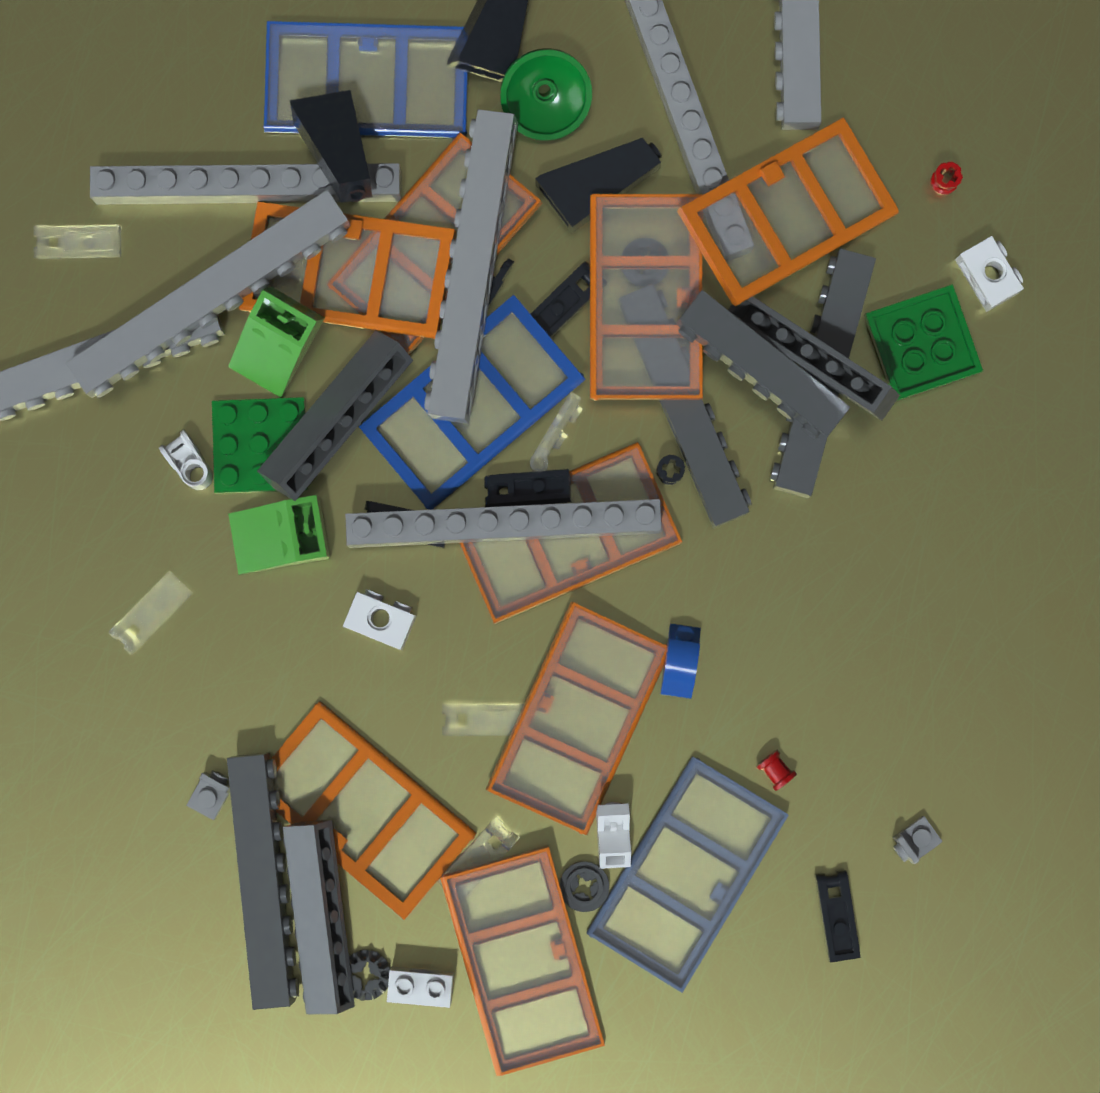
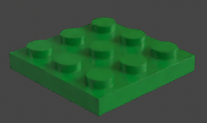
(923, 342)
(245, 438)

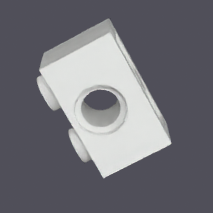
(990, 291)
(361, 619)
(420, 987)

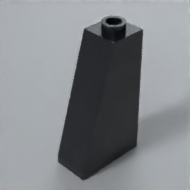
(490, 38)
(334, 139)
(605, 173)

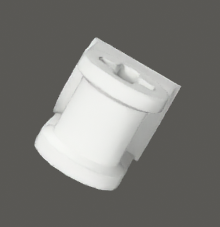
(184, 457)

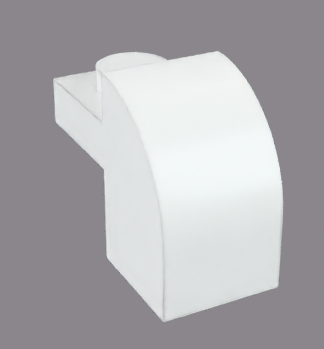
(613, 835)

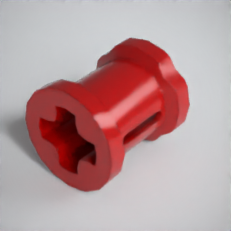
(955, 180)
(776, 770)

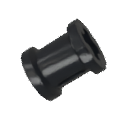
(662, 474)

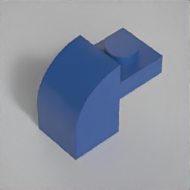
(681, 661)

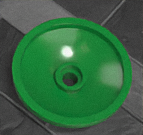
(549, 113)

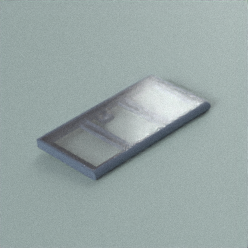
(687, 874)

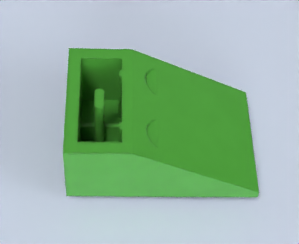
(275, 340)
(279, 535)

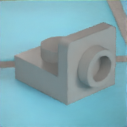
(210, 794)
(916, 840)

